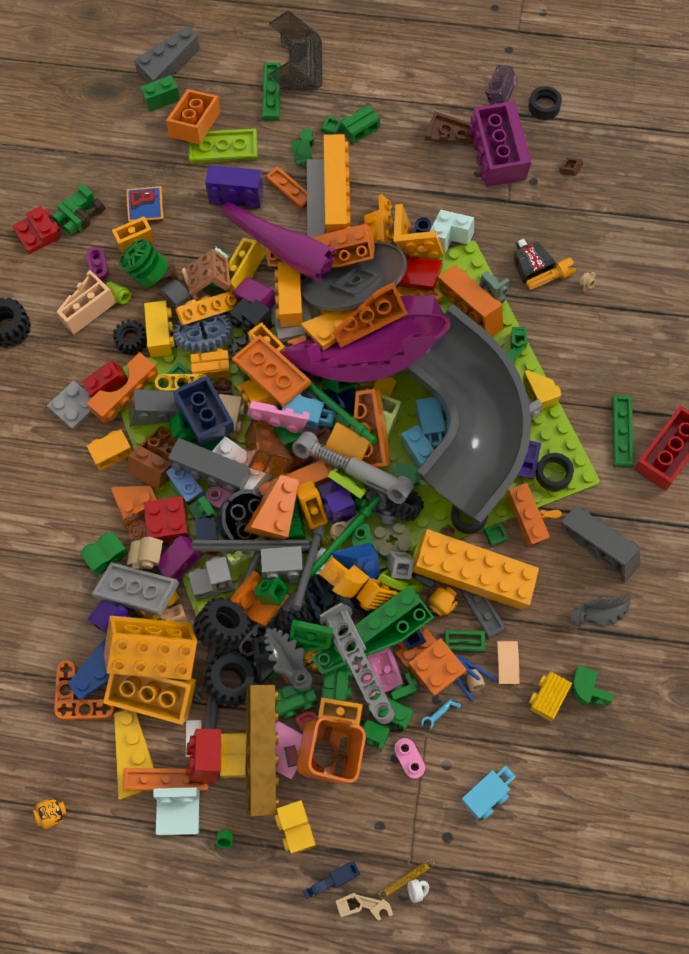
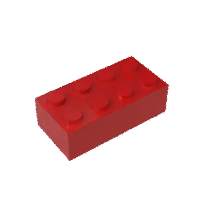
(667, 452)

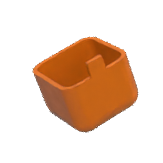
(331, 731)

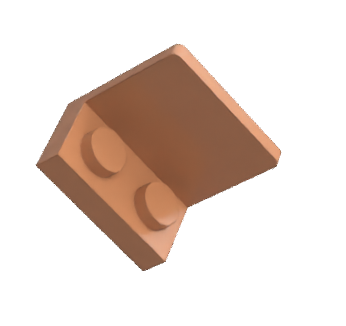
(208, 269)

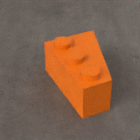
(275, 511)

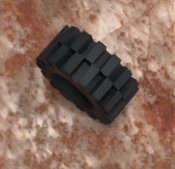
(126, 328)
(408, 509)
(286, 621)

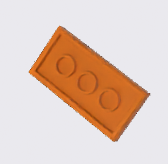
(271, 371)

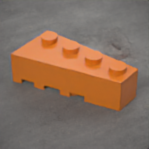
(472, 299)
(370, 413)

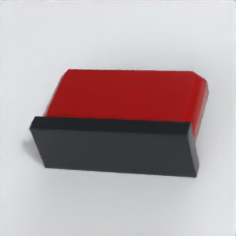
(428, 582)

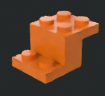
(432, 663)

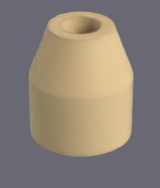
(474, 684)

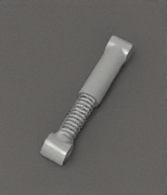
(395, 487)

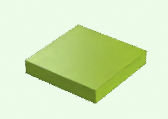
(347, 482)

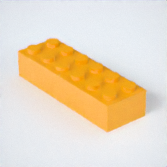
(336, 183)
(475, 569)

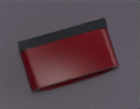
(291, 755)

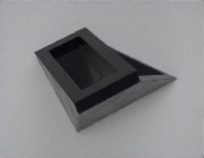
(263, 664)

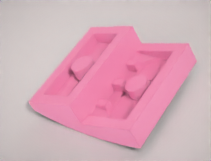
(386, 670)
(287, 737)

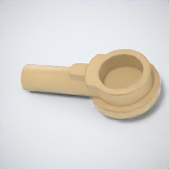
(338, 528)

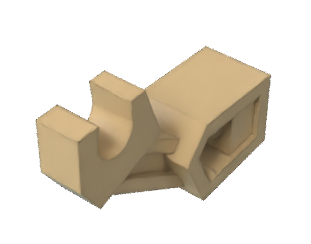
(365, 902)

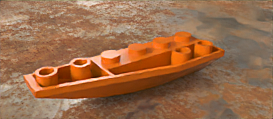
(351, 246)

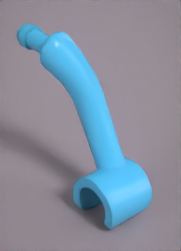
(440, 712)

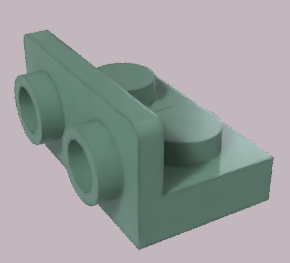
(496, 289)

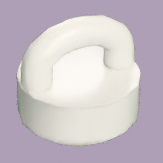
(415, 890)

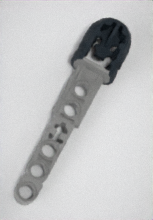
(339, 618)

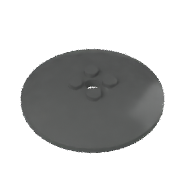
(353, 284)

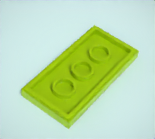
(225, 147)

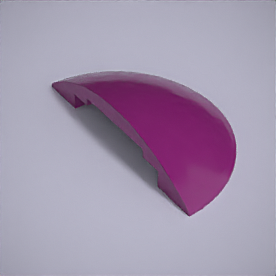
(375, 354)

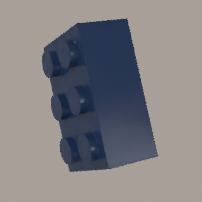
(203, 411)

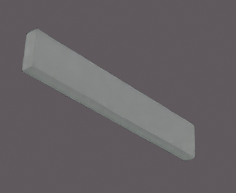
(315, 197)

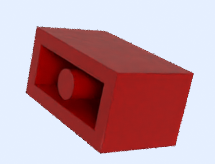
(107, 379)

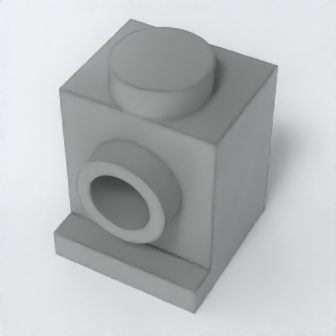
(400, 565)

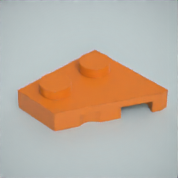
(132, 498)

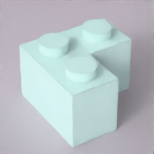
(453, 227)

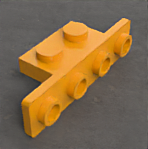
(381, 221)
(206, 307)

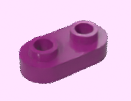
(97, 265)

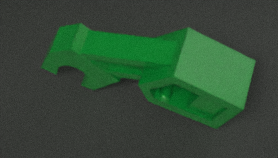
(517, 334)

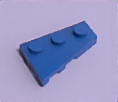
(91, 675)

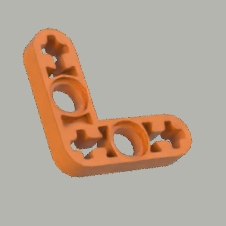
(70, 699)

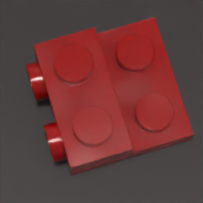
(37, 230)

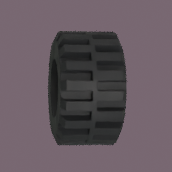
(18, 327)
(221, 625)
(229, 662)

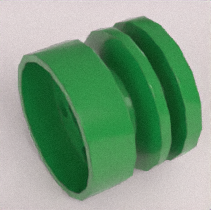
(143, 263)

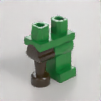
(78, 210)

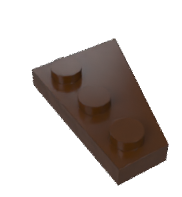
(448, 129)

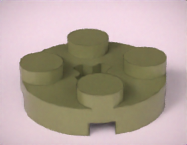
(397, 531)

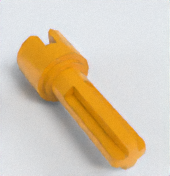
(560, 271)

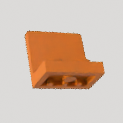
(245, 598)

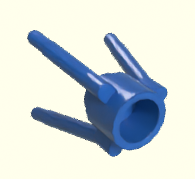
(466, 664)

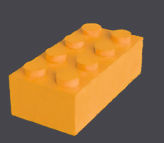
(152, 696)

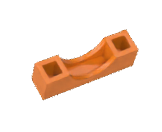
(108, 404)

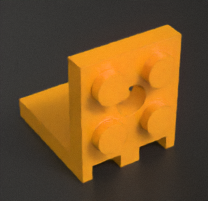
(415, 244)

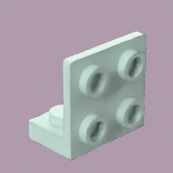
(177, 811)

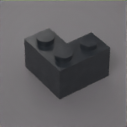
(248, 315)

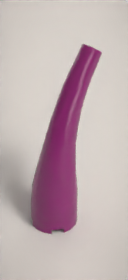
(293, 248)

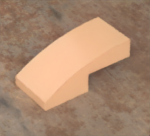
(508, 662)

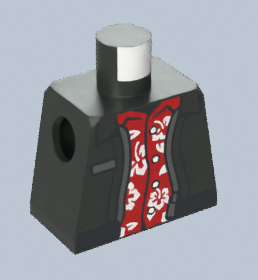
(531, 260)

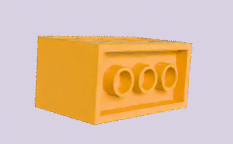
(149, 648)

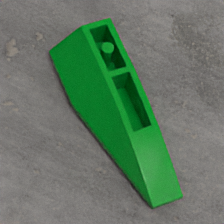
(381, 629)

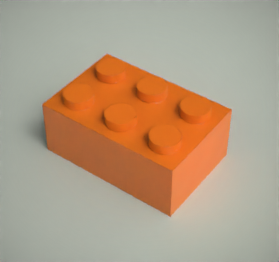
(193, 116)

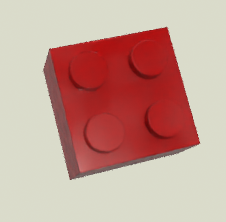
(166, 519)
(205, 756)

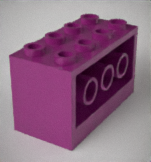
(500, 143)

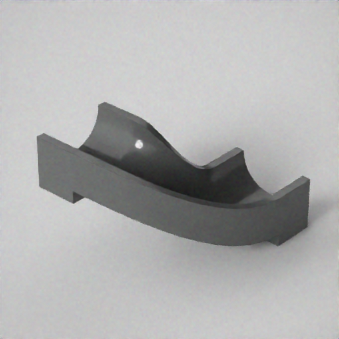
(484, 414)

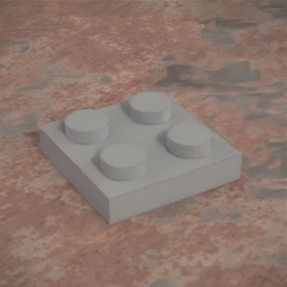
(71, 405)

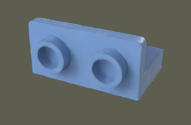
(185, 484)

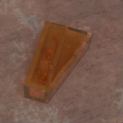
(266, 450)

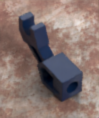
(337, 877)

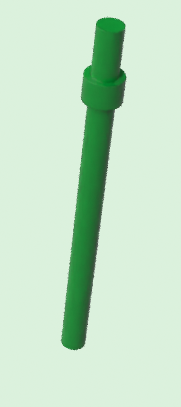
(359, 428)
(364, 513)

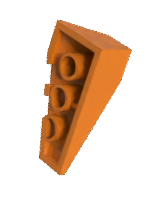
(377, 311)

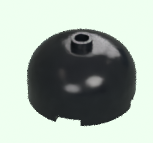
(237, 508)

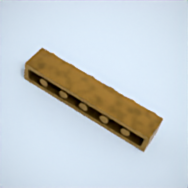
(261, 750)

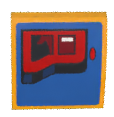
(146, 203)

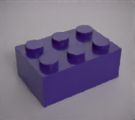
(234, 185)

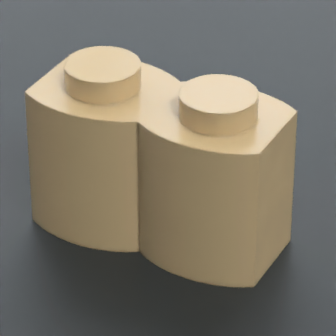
(144, 553)

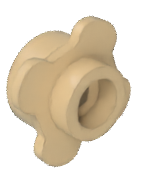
(587, 281)

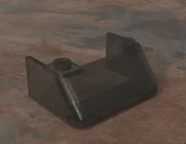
(305, 54)

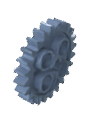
(216, 330)

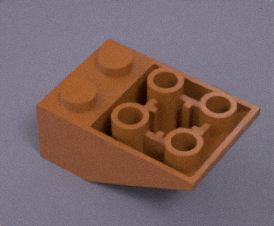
(150, 459)

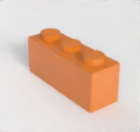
(527, 514)

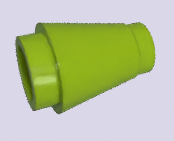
(119, 292)

